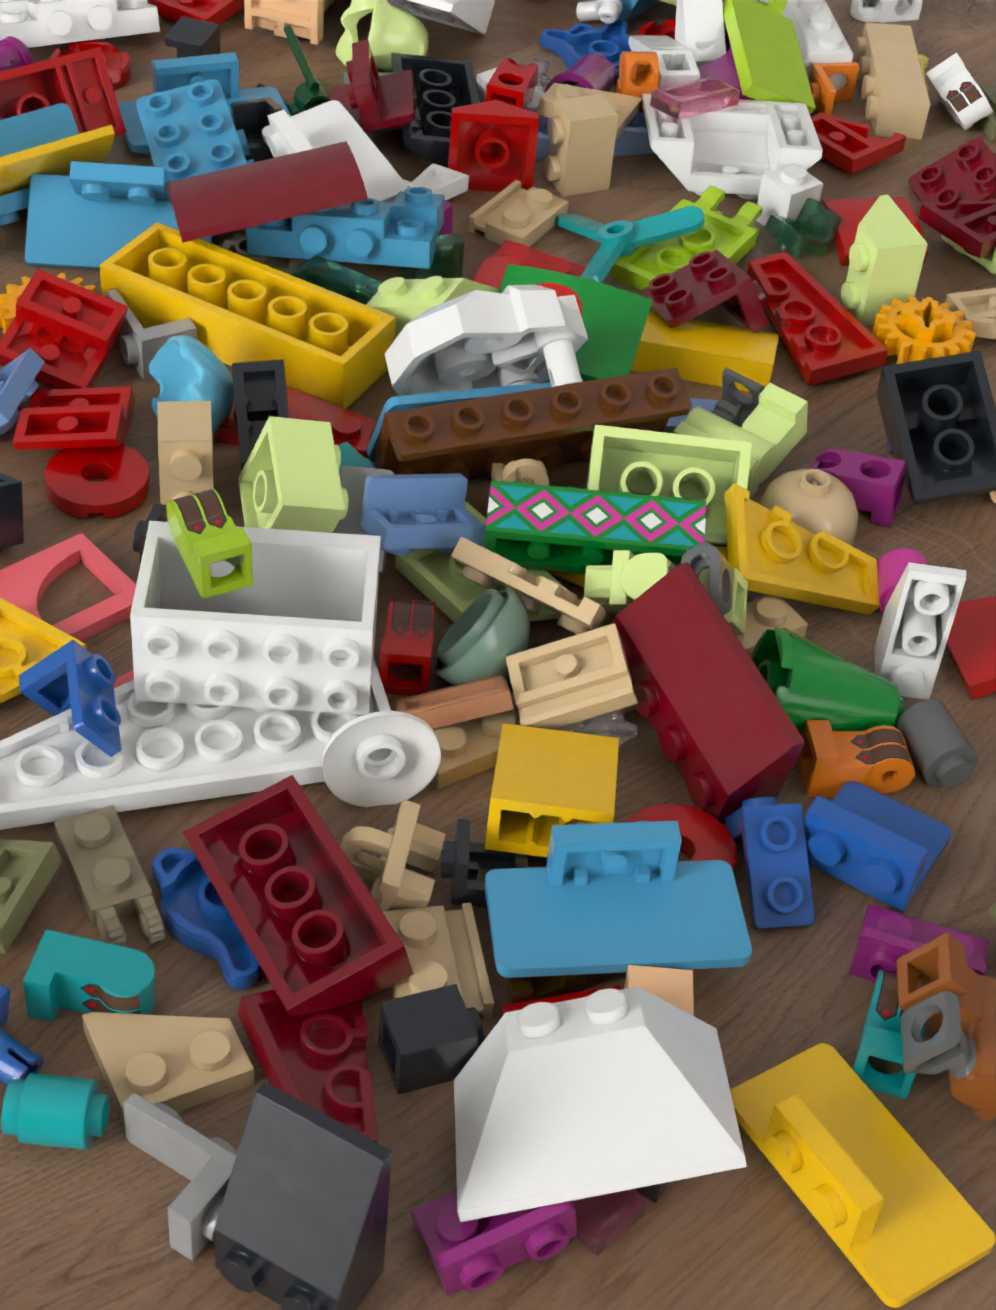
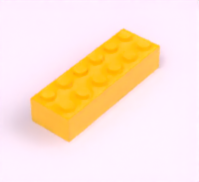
(253, 312)

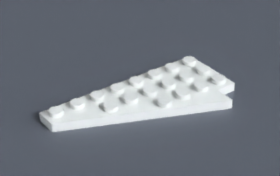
(165, 759)

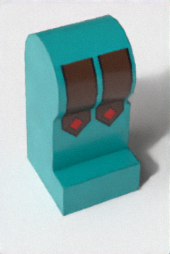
(88, 978)
(883, 1039)

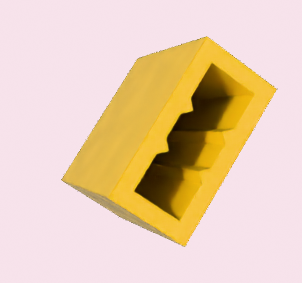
(548, 781)

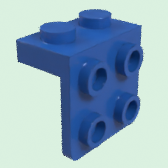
(873, 843)

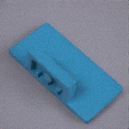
(93, 212)

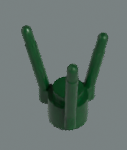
(309, 93)

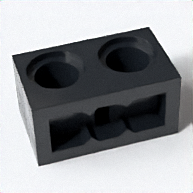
(258, 394)

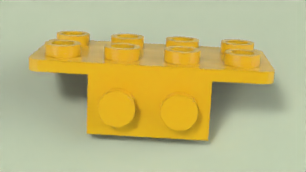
(861, 1175)

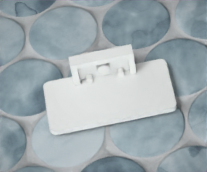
(331, 125)

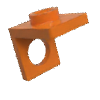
(823, 89)

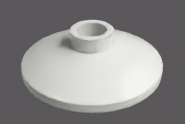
(381, 759)

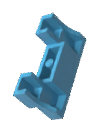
(359, 232)

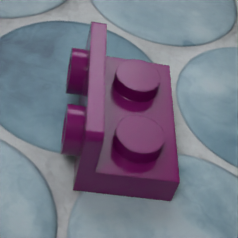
(891, 935)
(480, 1249)

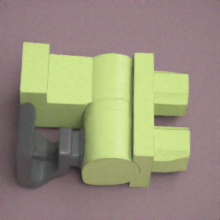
(770, 420)
(632, 575)

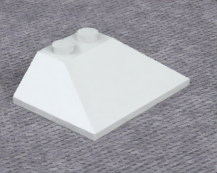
(733, 144)
(590, 1104)

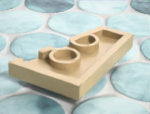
(486, 567)

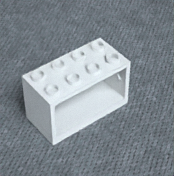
(282, 644)

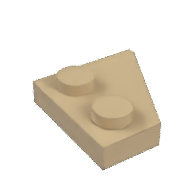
(167, 1057)

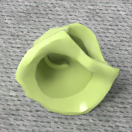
(390, 32)

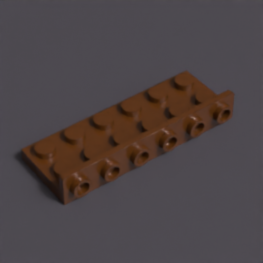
(531, 424)

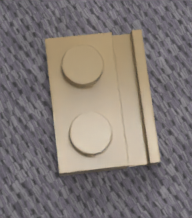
(518, 215)
(571, 679)
(442, 953)

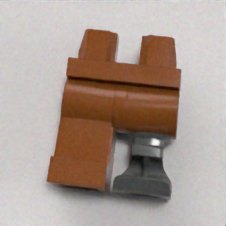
(960, 1012)

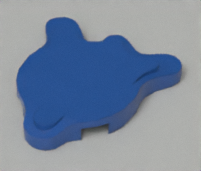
(585, 40)
(199, 918)

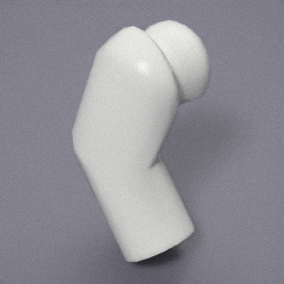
(602, 10)

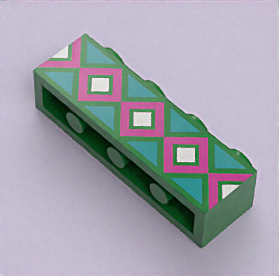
(582, 527)

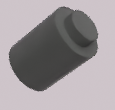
(937, 744)

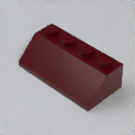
(705, 696)

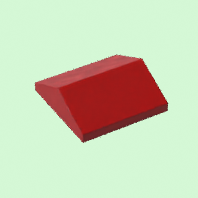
(493, 145)

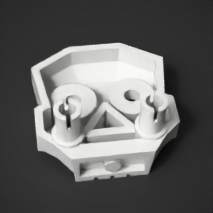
(489, 342)

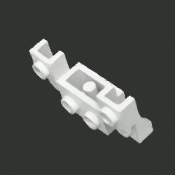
(70, 21)

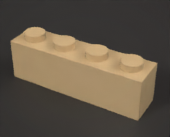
(892, 80)

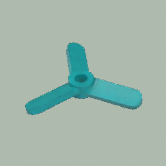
(623, 237)

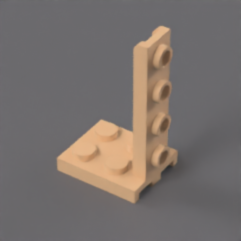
(303, 16)

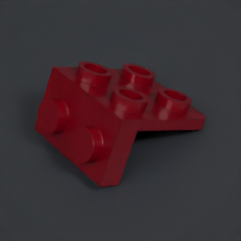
(960, 175)
(703, 285)

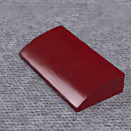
(266, 191)
(298, 901)

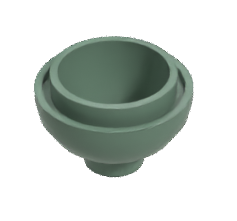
(483, 637)

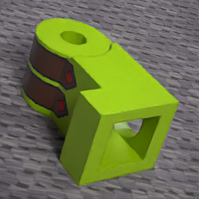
(208, 536)

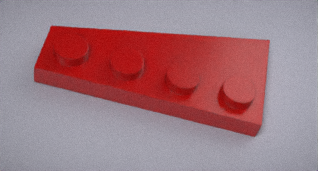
(812, 323)

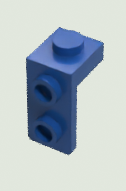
(81, 683)
(774, 862)

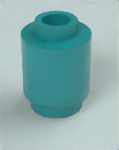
(55, 1111)

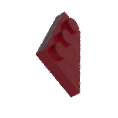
(315, 1057)

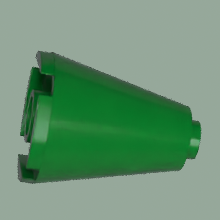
(823, 685)

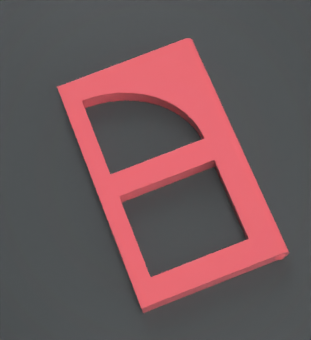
(29, 578)

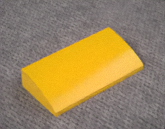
(54, 158)
(704, 350)

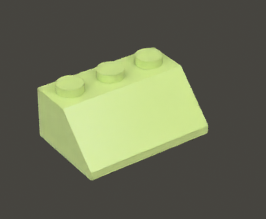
(670, 467)

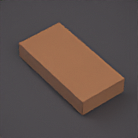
(459, 702)

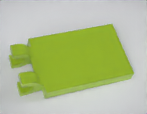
(767, 52)
(729, 236)

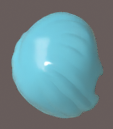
(193, 373)

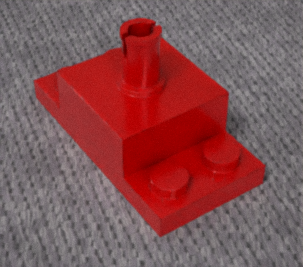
(71, 79)

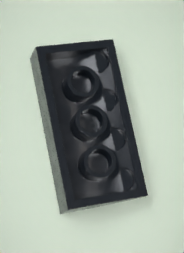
(437, 89)

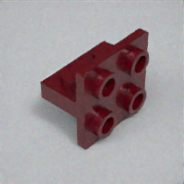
(375, 99)

